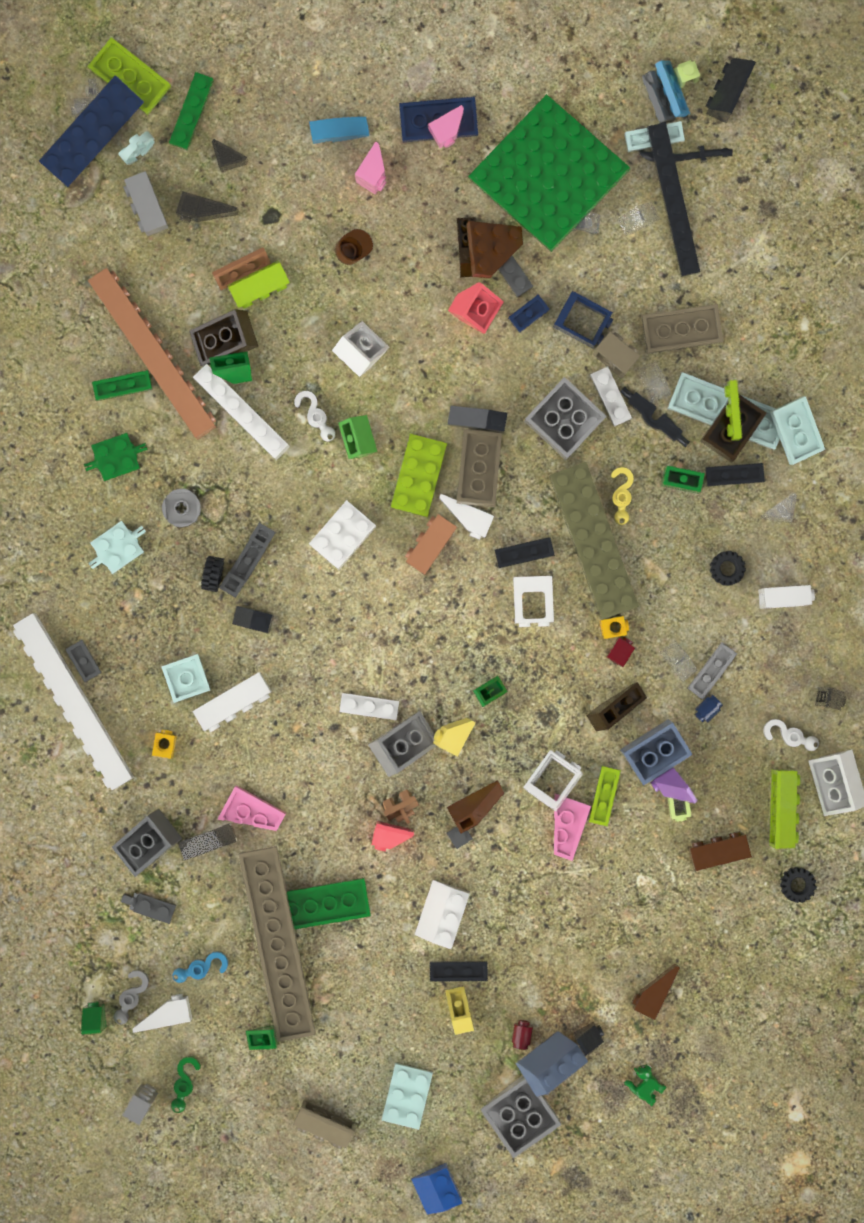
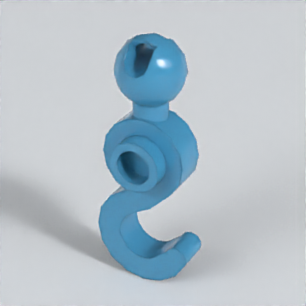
(199, 968)

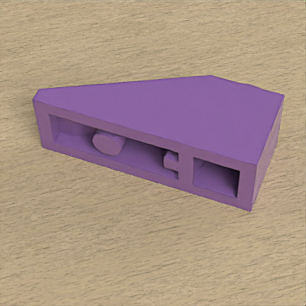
(673, 786)

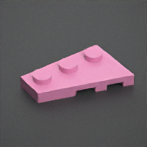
(251, 810)
(569, 826)

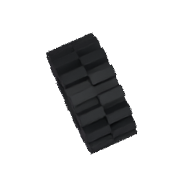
(739, 568)
(212, 573)
(809, 884)

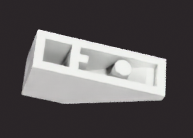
(471, 519)
(172, 1012)

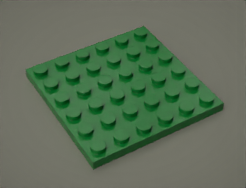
(549, 173)

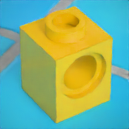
(605, 627)
(158, 750)

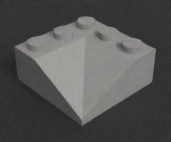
(565, 418)
(520, 1116)

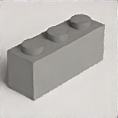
(145, 204)
(140, 1103)

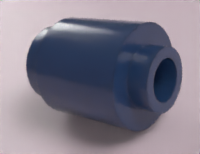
(708, 709)

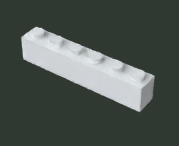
(241, 412)

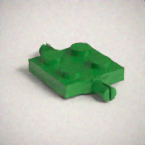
(115, 456)

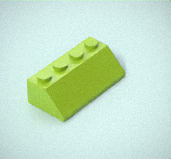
(783, 809)

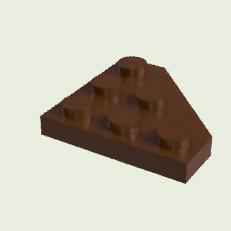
(491, 246)

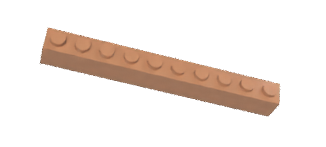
(152, 354)

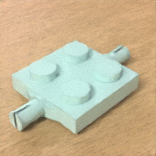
(117, 547)

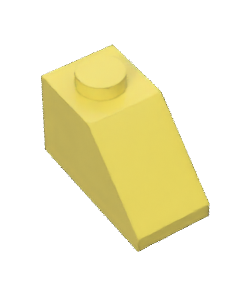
(454, 735)
(459, 1010)

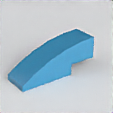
(338, 129)

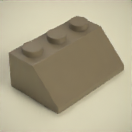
(324, 1125)

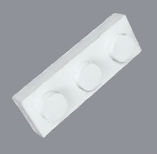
(610, 396)
(369, 706)

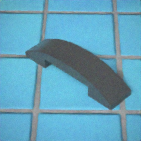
(247, 560)

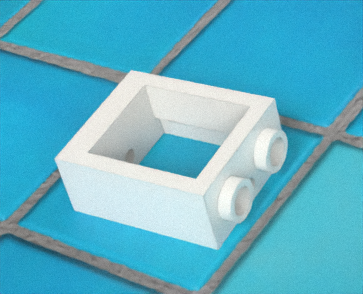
(786, 596)
(572, 767)

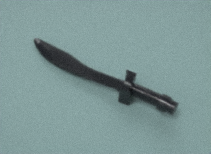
(701, 154)

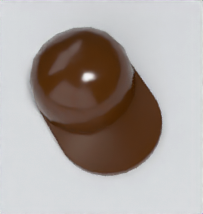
(353, 247)

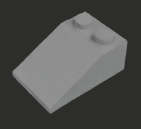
(403, 744)

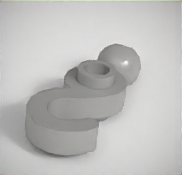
(130, 997)

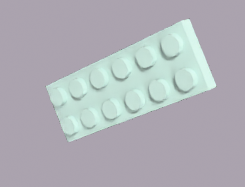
(704, 402)

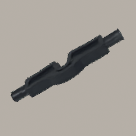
(646, 410)

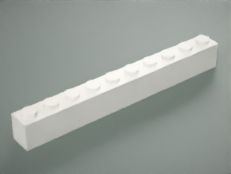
(73, 701)

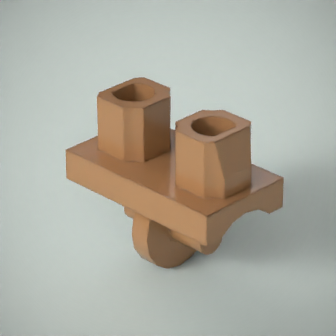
(402, 810)

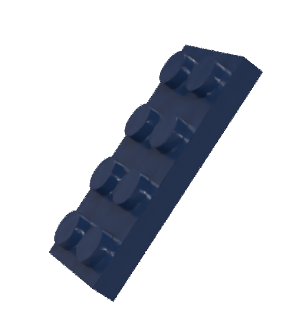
(417, 116)

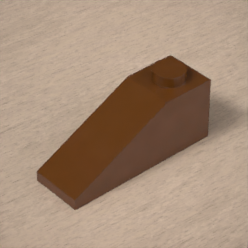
(653, 994)

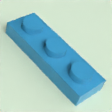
(672, 89)

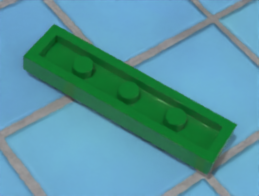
(191, 111)

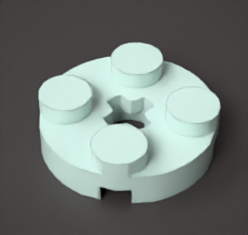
(137, 146)

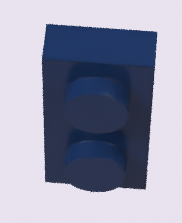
(528, 313)

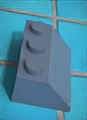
(656, 752)
(551, 1063)

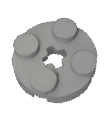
(188, 499)

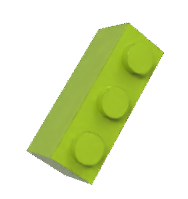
(259, 284)

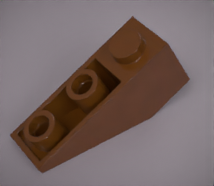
(473, 808)

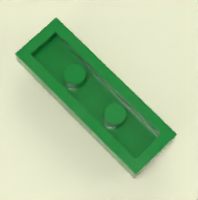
(122, 385)

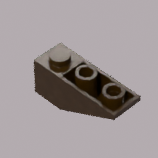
(463, 246)

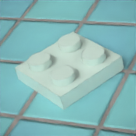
(186, 678)

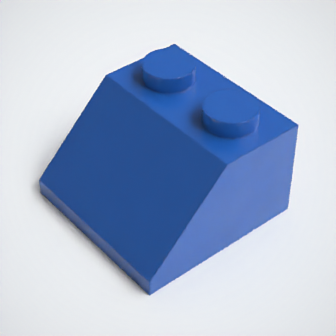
(437, 1189)

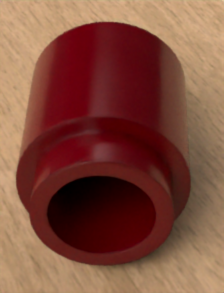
(522, 1035)

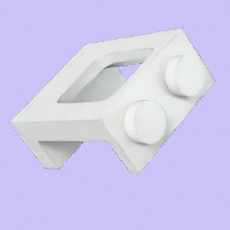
(533, 584)

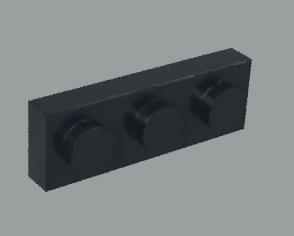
(734, 474)
(524, 552)
(458, 971)

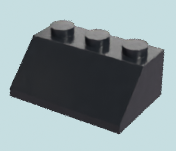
(729, 88)

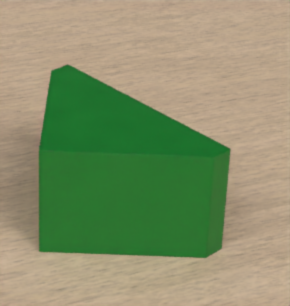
(490, 691)
(262, 1038)

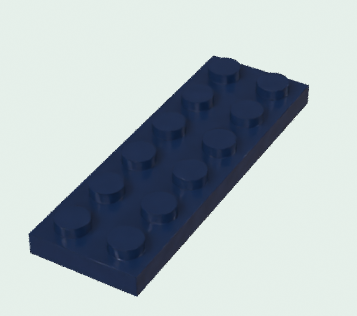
(91, 131)

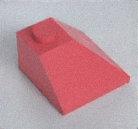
(476, 307)
(390, 835)

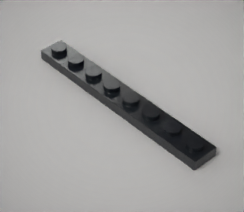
(673, 199)

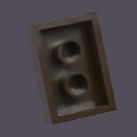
(717, 435)

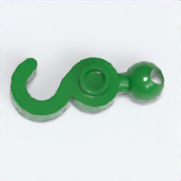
(184, 1084)

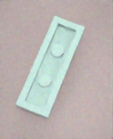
(639, 138)

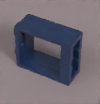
(575, 297)

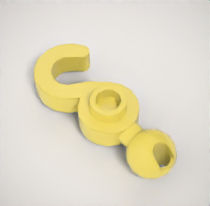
(622, 497)

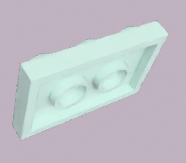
(797, 430)
(407, 1096)

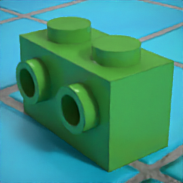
(357, 437)

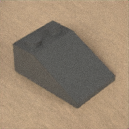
(146, 842)

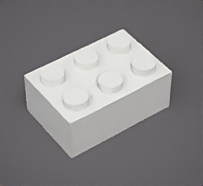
(342, 535)

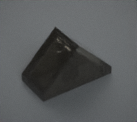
(227, 157)

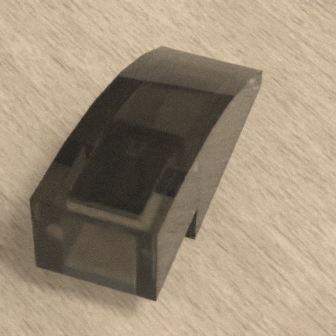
(207, 841)

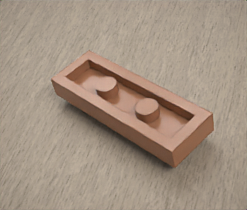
(241, 268)

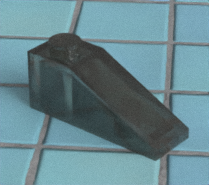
(200, 209)
(830, 698)

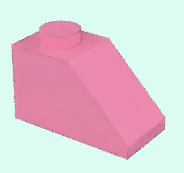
(446, 127)

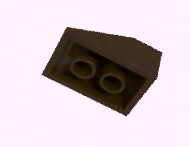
(224, 336)

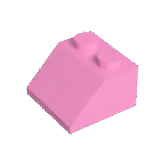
(371, 171)

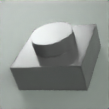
(458, 838)

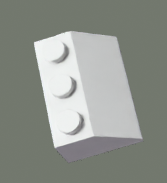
(838, 782)
(442, 914)

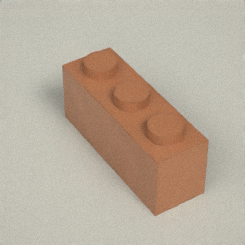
(430, 544)

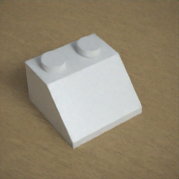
(360, 348)

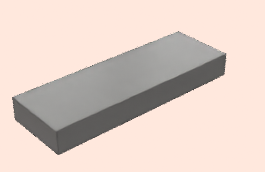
(712, 671)

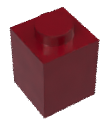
(621, 651)

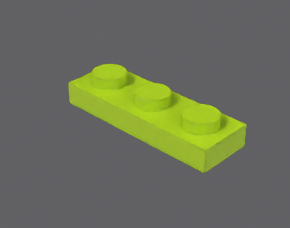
(733, 410)
(604, 796)

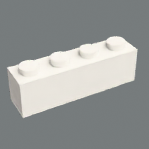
(232, 701)

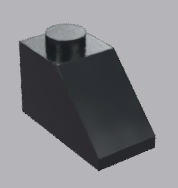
(253, 619)
(589, 1038)

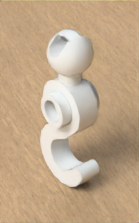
(316, 417)
(791, 736)

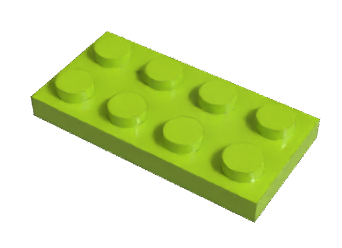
(141, 79)
(418, 475)

